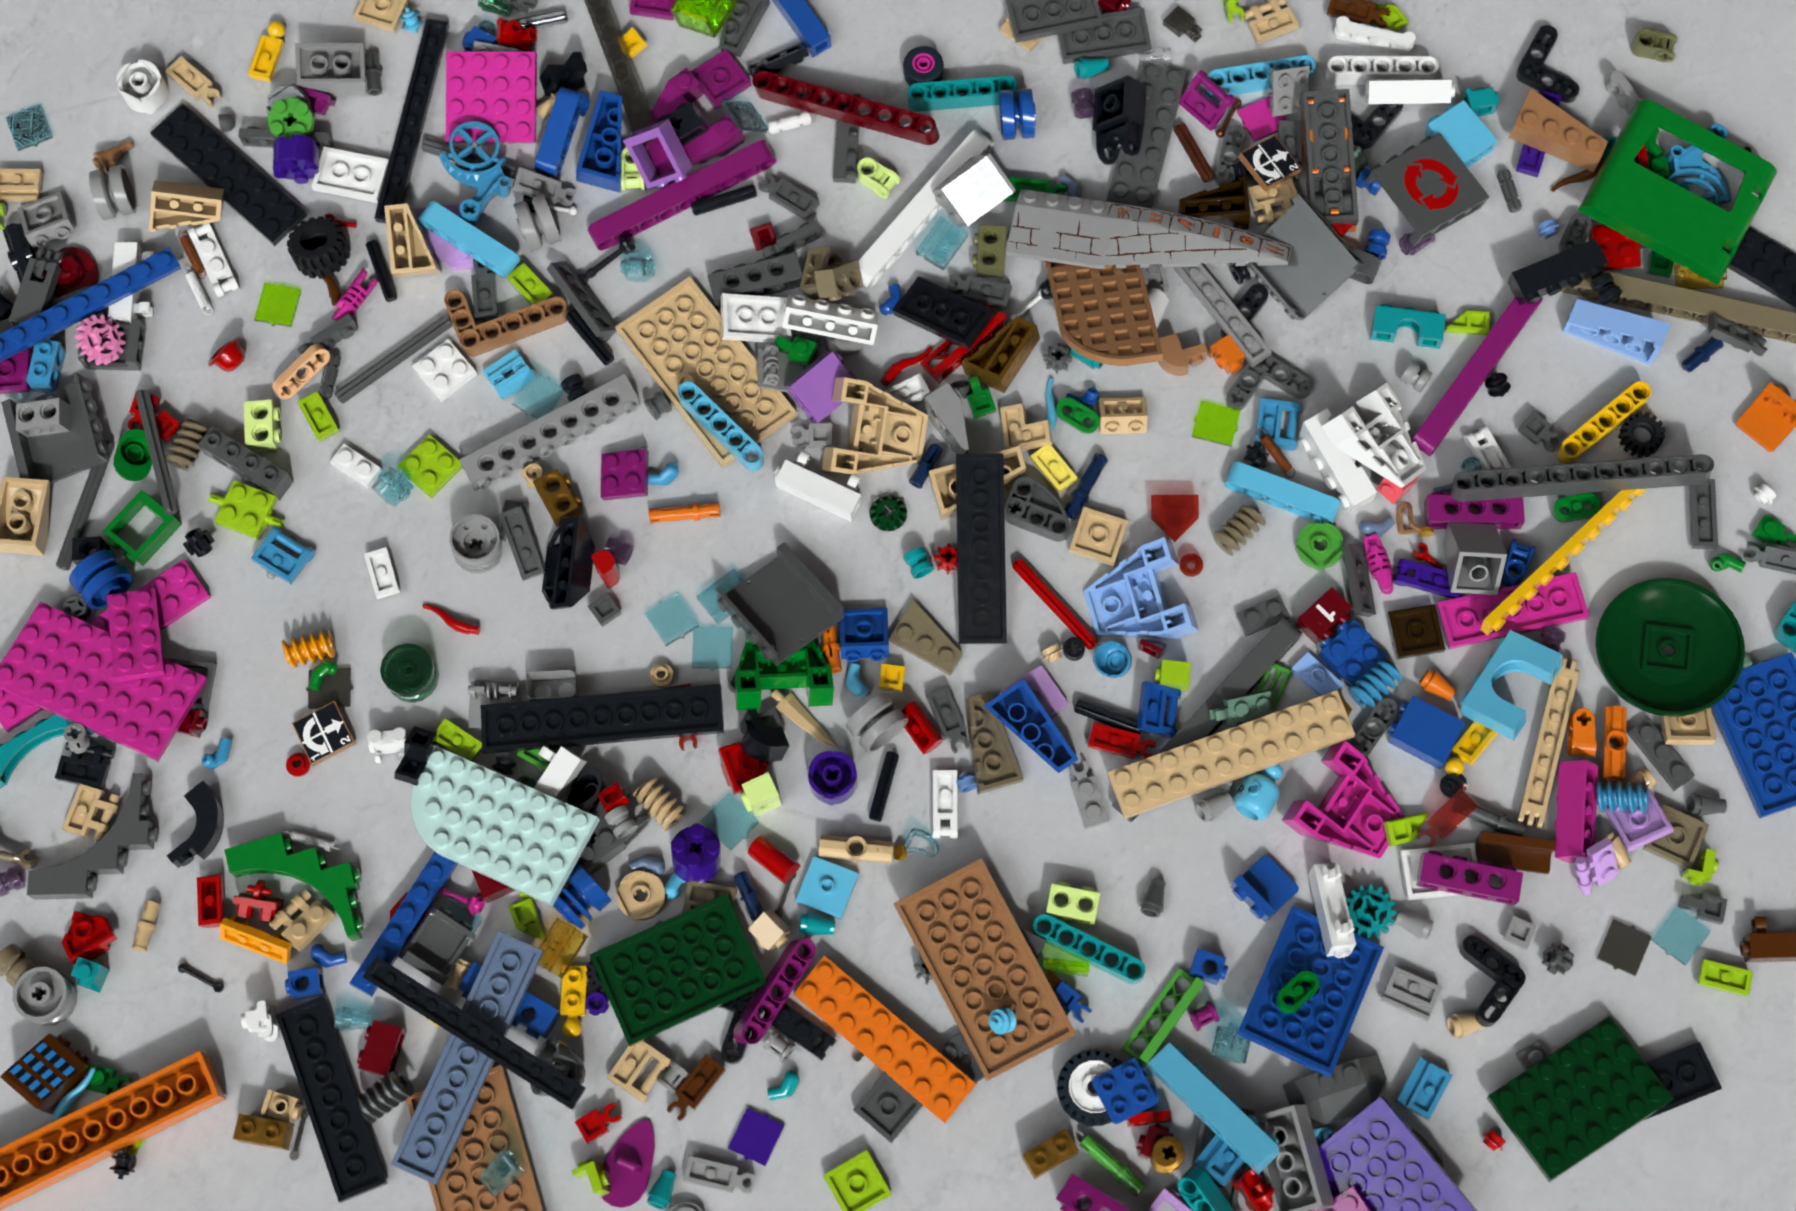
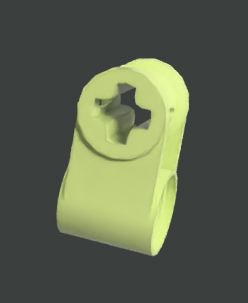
(630, 175)
(881, 178)

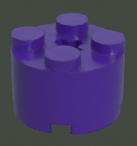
(295, 158)
(832, 764)
(696, 854)

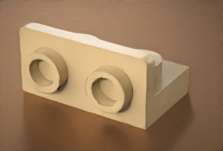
(1123, 415)

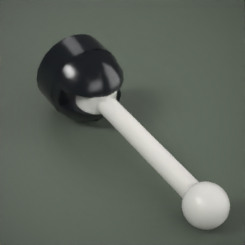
(572, 210)
(1043, 292)

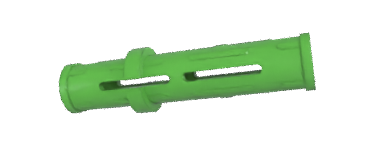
(1113, 1165)

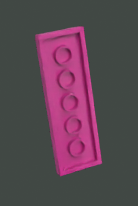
(1552, 606)

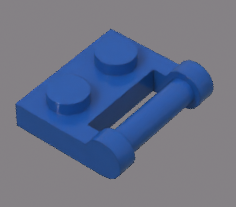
(1153, 708)

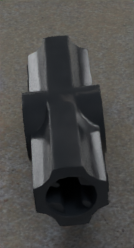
(19, 249)

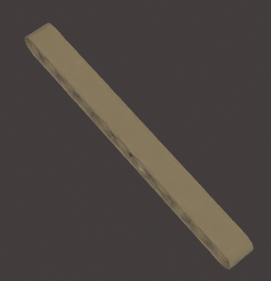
(1695, 306)

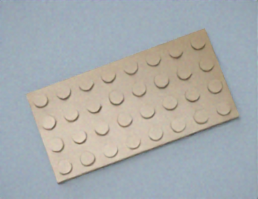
(682, 342)

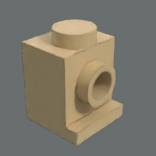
(272, 1103)

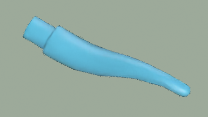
(1051, 406)
(67, 1101)

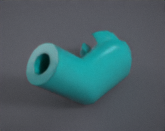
(786, 1088)

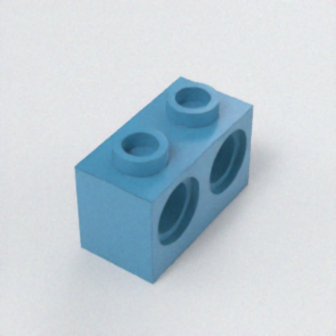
(46, 366)

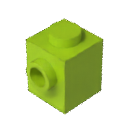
(1174, 674)

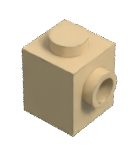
(770, 930)

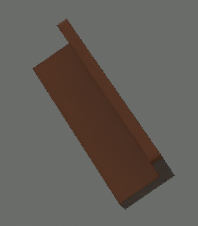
(1517, 851)

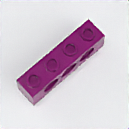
(1438, 517)
(1430, 877)
(1078, 1191)

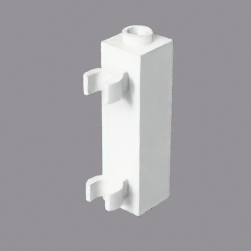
(1409, 91)
(126, 255)
(819, 490)
(560, 772)
(1332, 909)

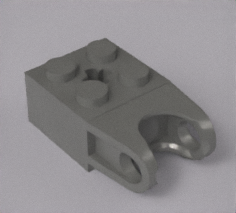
(606, 843)

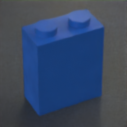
(1425, 731)

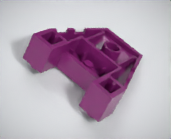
(718, 141)

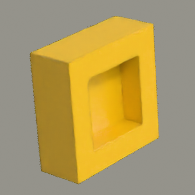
(634, 42)
(892, 677)

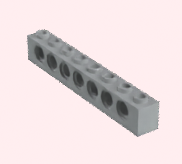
(554, 421)

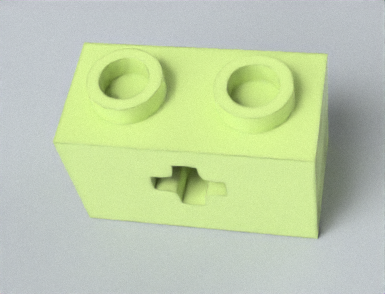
(760, 795)

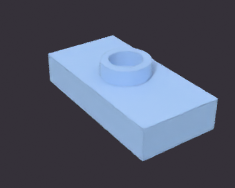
(1315, 675)

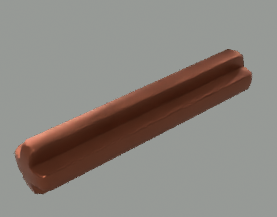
(1194, 152)

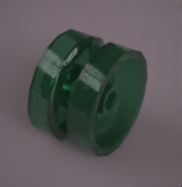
(409, 673)

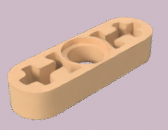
(285, 378)

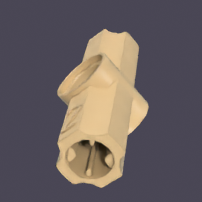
(840, 846)

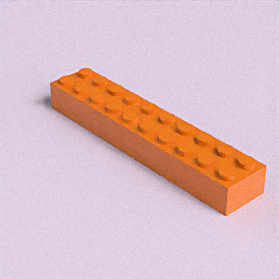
(107, 1127)

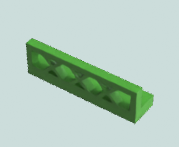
(1170, 1022)

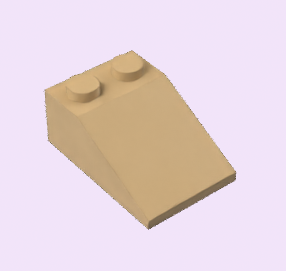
(24, 515)

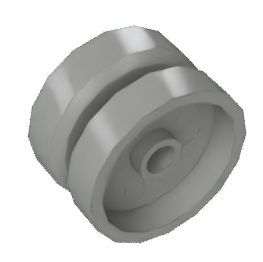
(112, 192)
(537, 222)
(876, 722)
(44, 996)

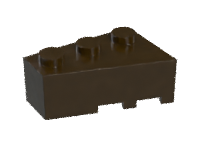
(1222, 205)

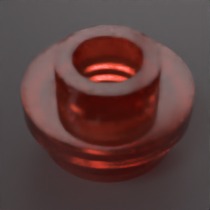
(1191, 558)

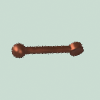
(1237, 104)

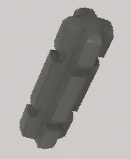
(1509, 191)
(329, 376)

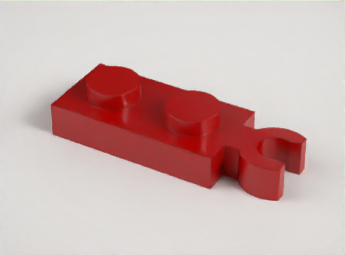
(1118, 742)

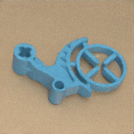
(1690, 163)
(487, 182)

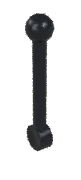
(217, 987)

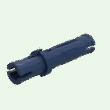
(1081, 493)

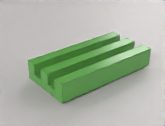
(1279, 668)

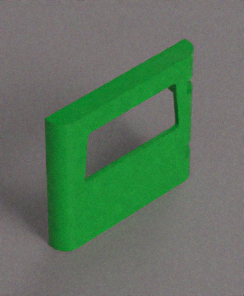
(1666, 214)

